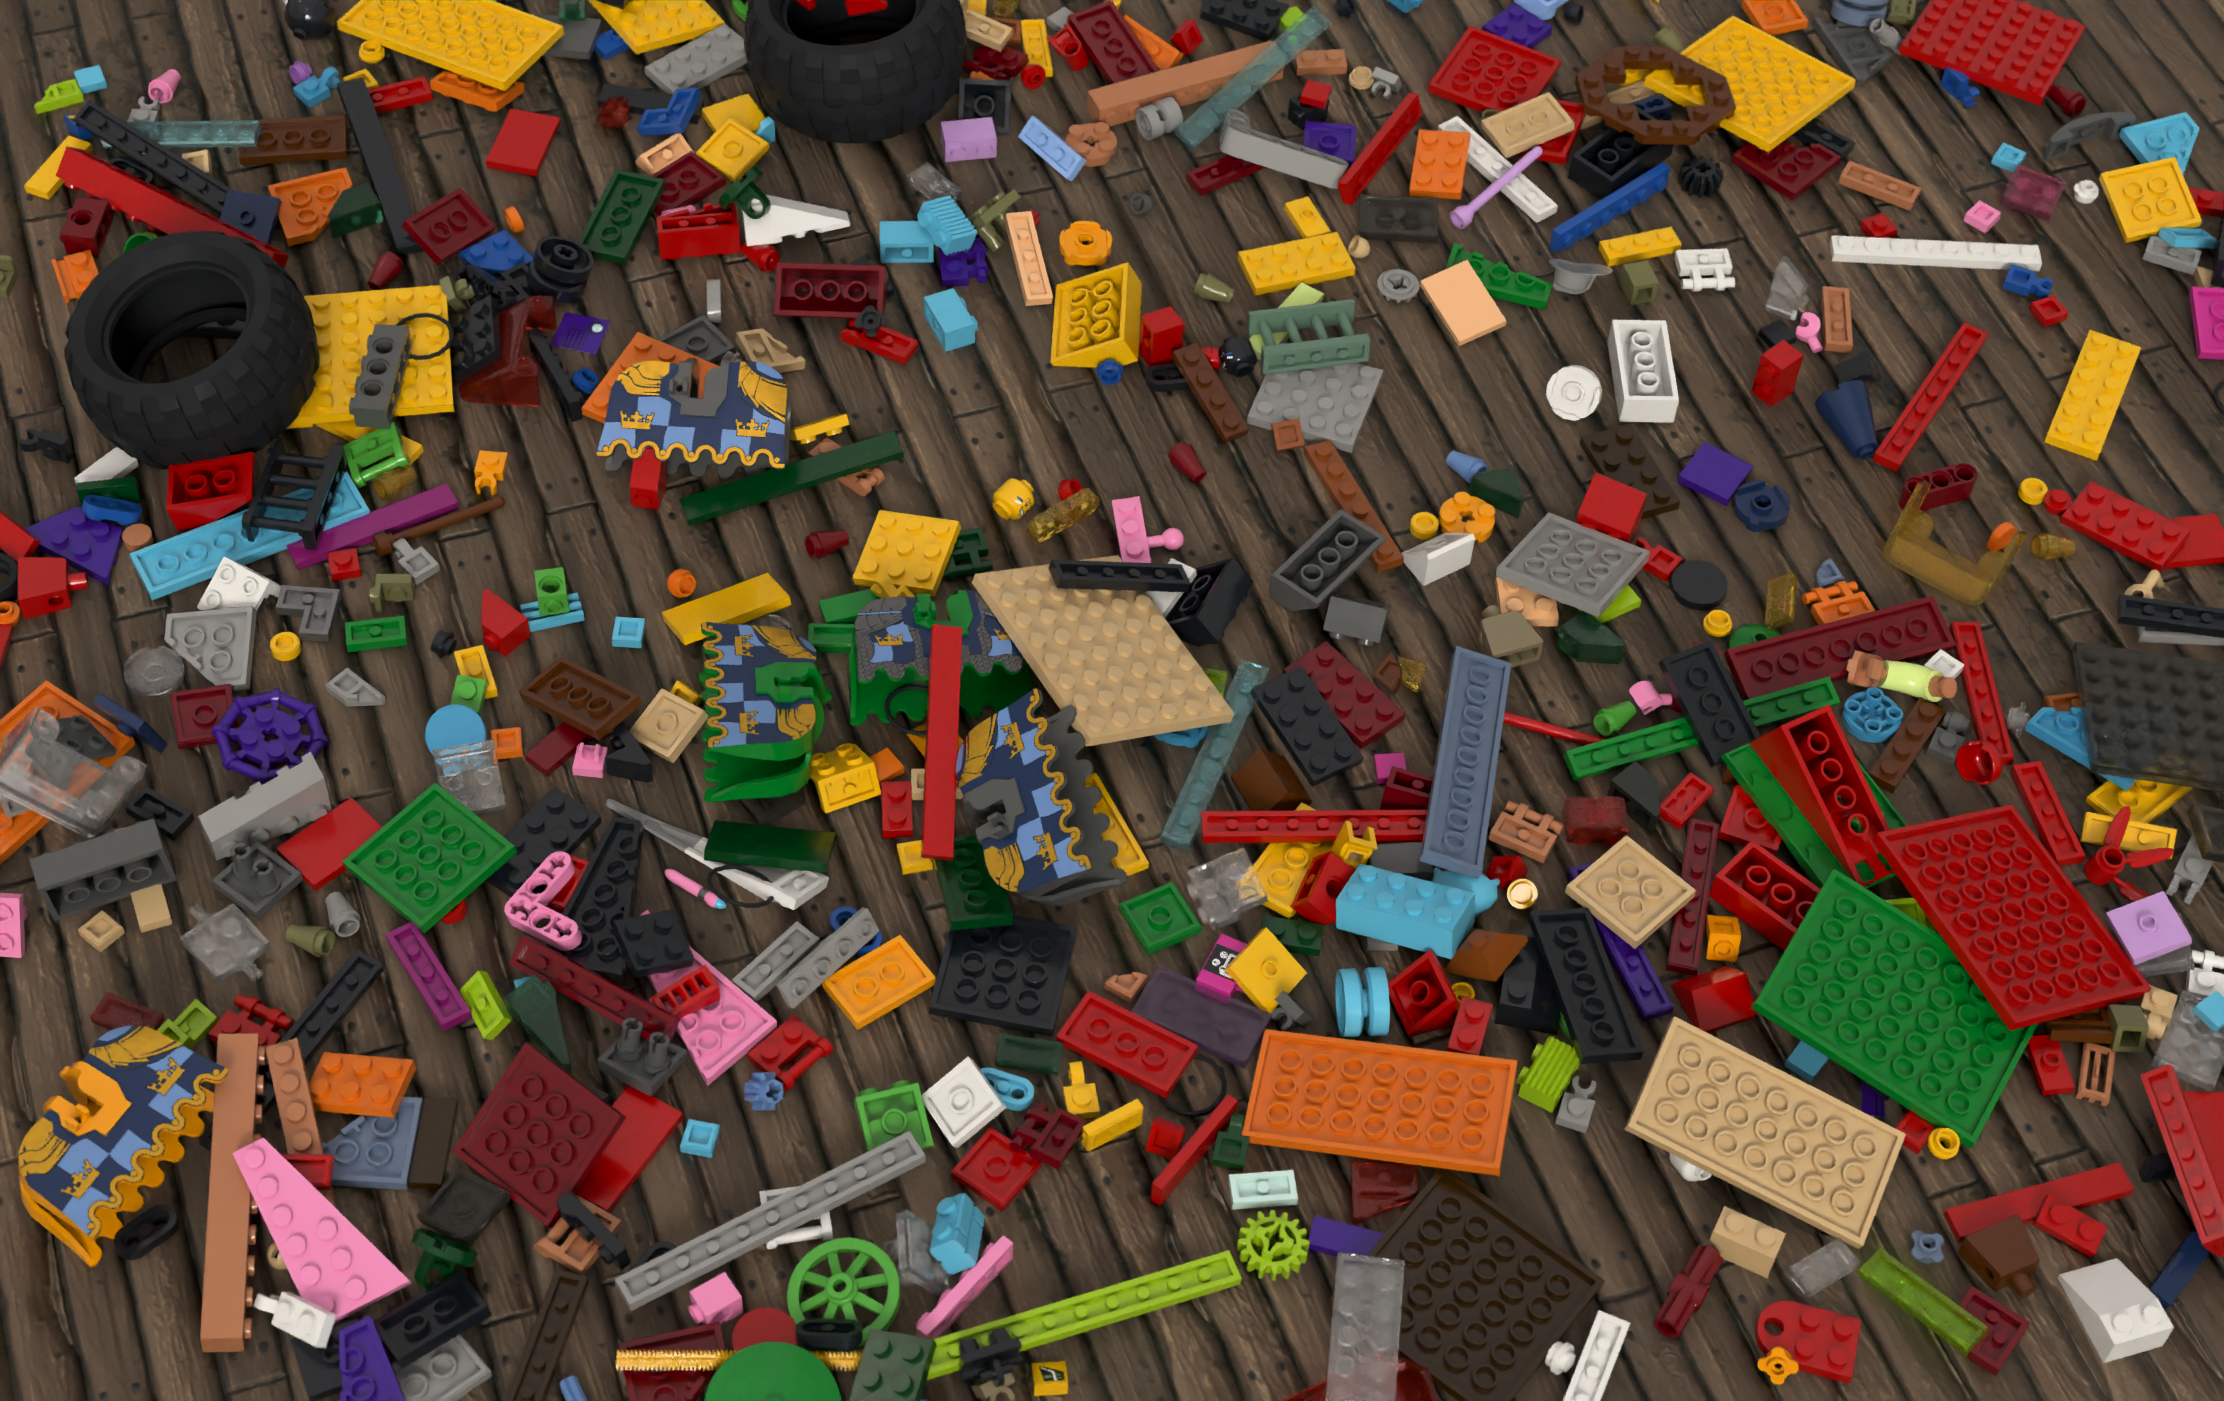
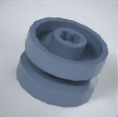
(1859, 11)

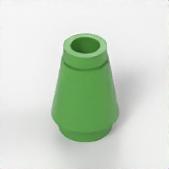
(1613, 718)

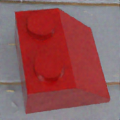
(1612, 508)

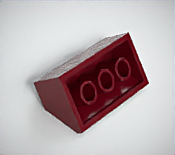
(829, 290)

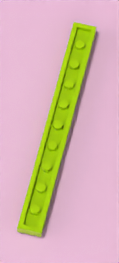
(1097, 1308)

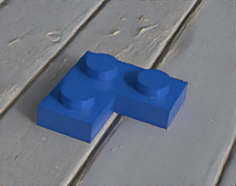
(674, 117)

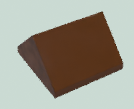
(1269, 783)

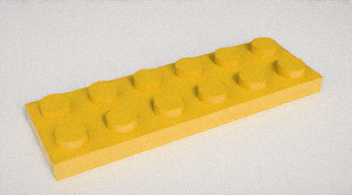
(2092, 395)

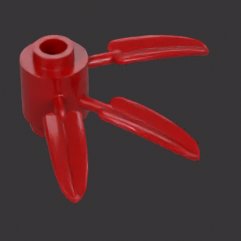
(2111, 860)

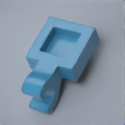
(316, 90)

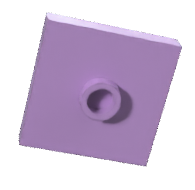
(2148, 928)

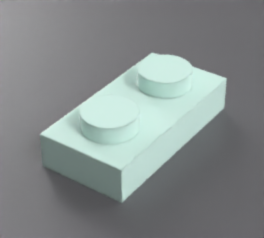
(1262, 1189)

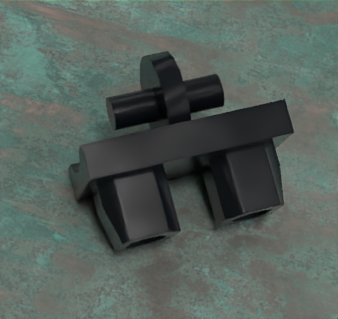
(991, 1361)

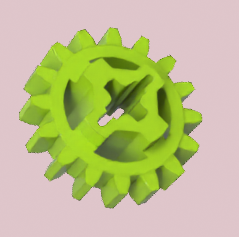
(1283, 1256)

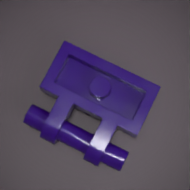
(954, 266)

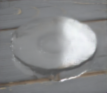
(154, 672)

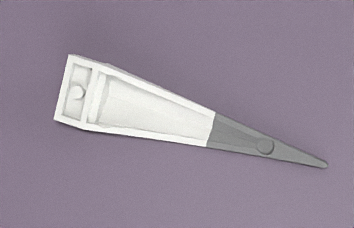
(788, 886)

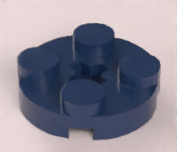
(1757, 517)

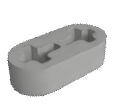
(714, 301)

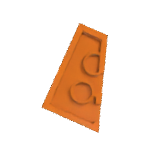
(475, 92)

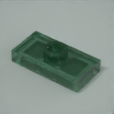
(1029, 1054)

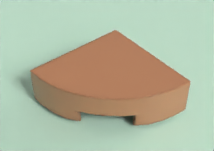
(1126, 985)

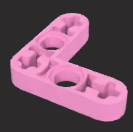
(536, 904)

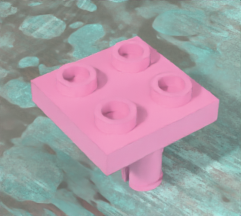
(12, 918)

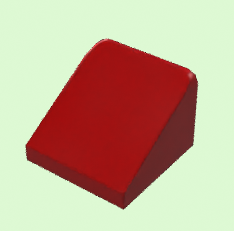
(1506, 869)

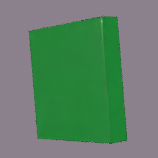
(1160, 918)

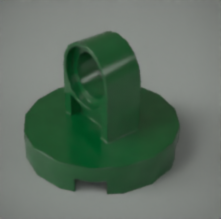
(743, 192)
(439, 1253)

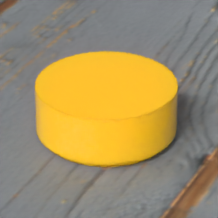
(2032, 491)
(1424, 525)
(285, 646)

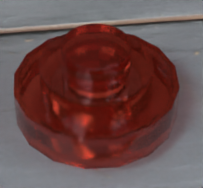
(614, 112)

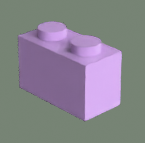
(968, 139)

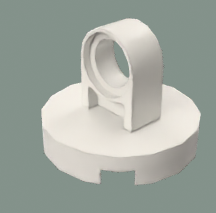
(1574, 392)

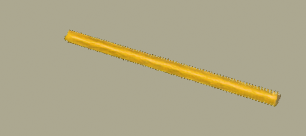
(840, 1359)

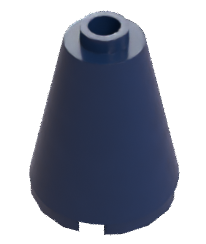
(1850, 417)

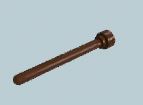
(384, 541)

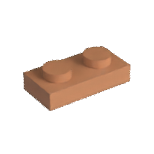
(1321, 62)

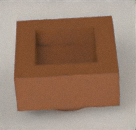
(1287, 435)

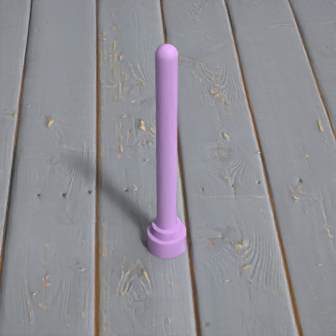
(1463, 215)

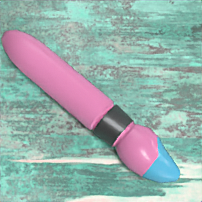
(694, 888)

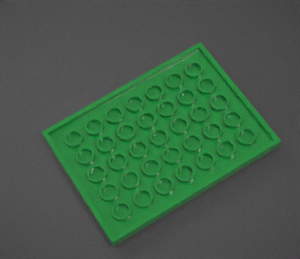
(1893, 1008)

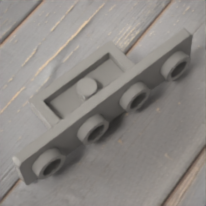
(827, 957)

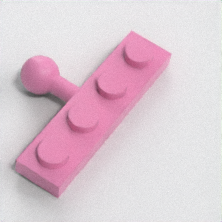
(1132, 535)

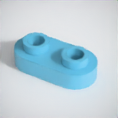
(1008, 1086)

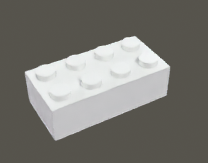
(1642, 371)

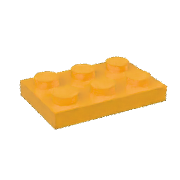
(879, 982)

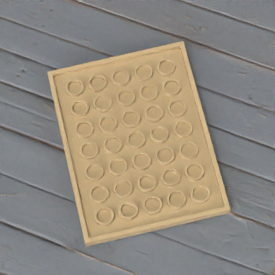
(1103, 655)

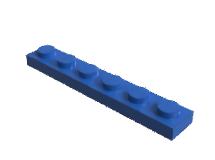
(1609, 208)

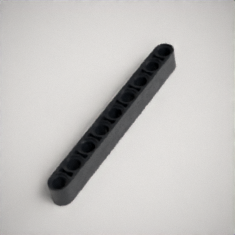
(378, 163)

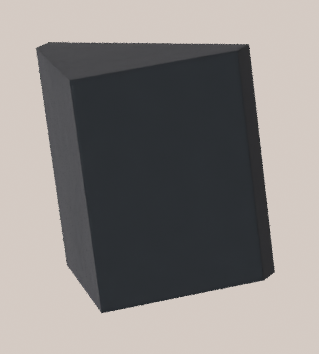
(986, 99)

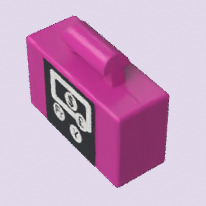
(1213, 973)

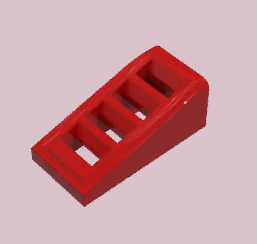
(680, 988)

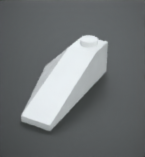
(789, 218)

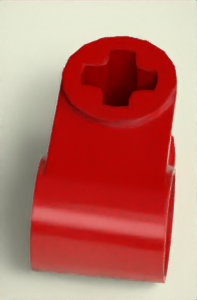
(1069, 48)

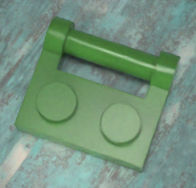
(372, 448)

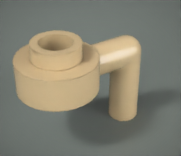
(2152, 580)

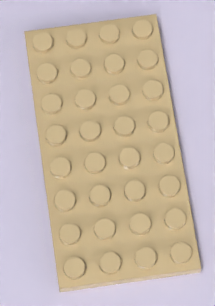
(1765, 1132)

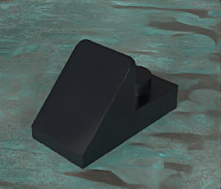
(628, 758)

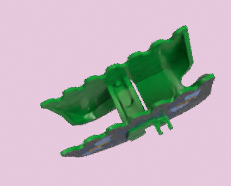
(894, 652)

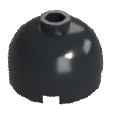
(310, 19)

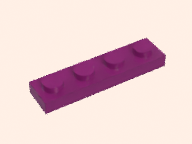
(428, 976)

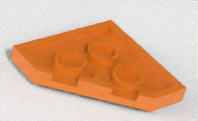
(308, 203)

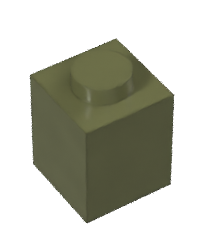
(1638, 282)
(2129, 1028)

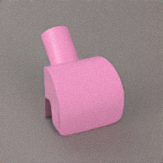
(1809, 331)
(1647, 697)

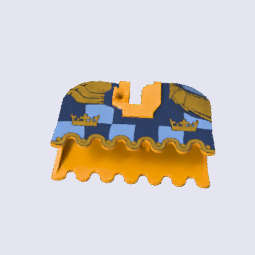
(133, 1105)

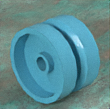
(1362, 1002)

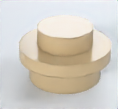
(1361, 78)

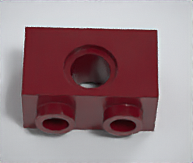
(86, 226)

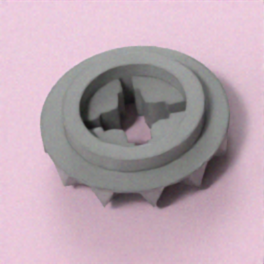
(1396, 277)

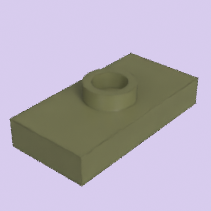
(1902, 11)

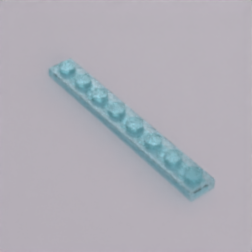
(1253, 77)
(1213, 759)

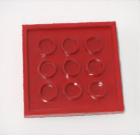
(1492, 72)

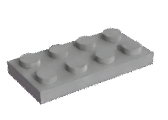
(699, 61)

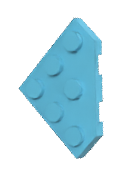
(2162, 139)

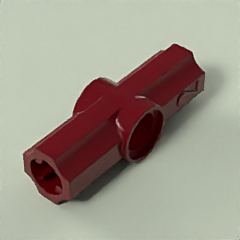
(1688, 1291)

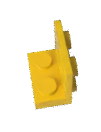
(844, 777)

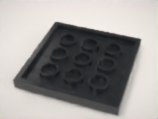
(1005, 975)

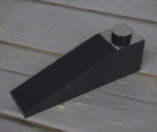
(1525, 989)

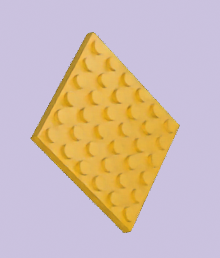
(1769, 80)
(342, 333)

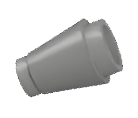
(342, 916)

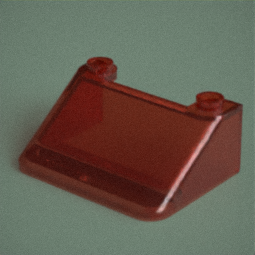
(511, 377)

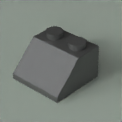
(1356, 618)

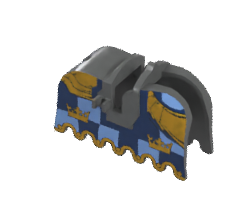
(735, 425)
(1029, 780)

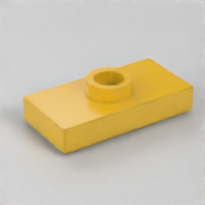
(1306, 218)

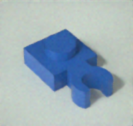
(1957, 86)
(2023, 281)

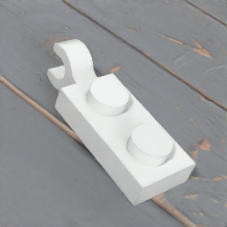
(298, 1317)

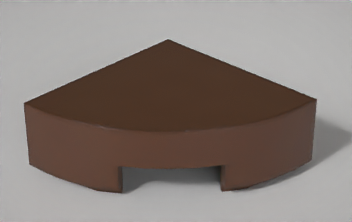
(1389, 673)

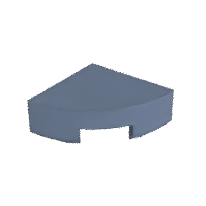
(1828, 574)

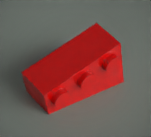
(698, 232)

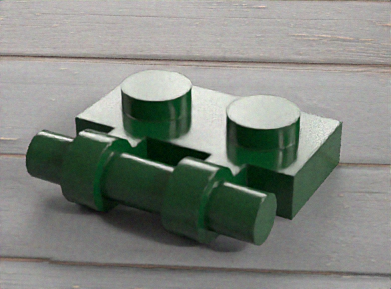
(969, 545)

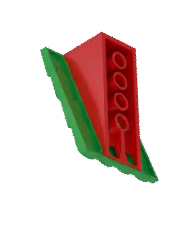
(1818, 797)

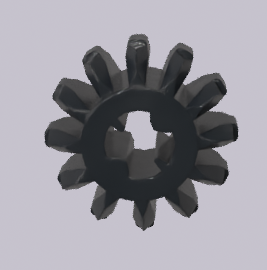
(1700, 176)

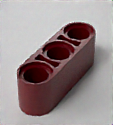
(1948, 486)

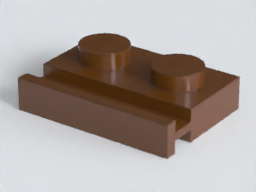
(2086, 1026)

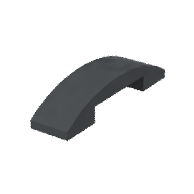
(2087, 128)

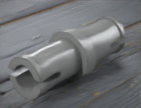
(1887, 35)

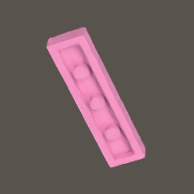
(971, 1284)

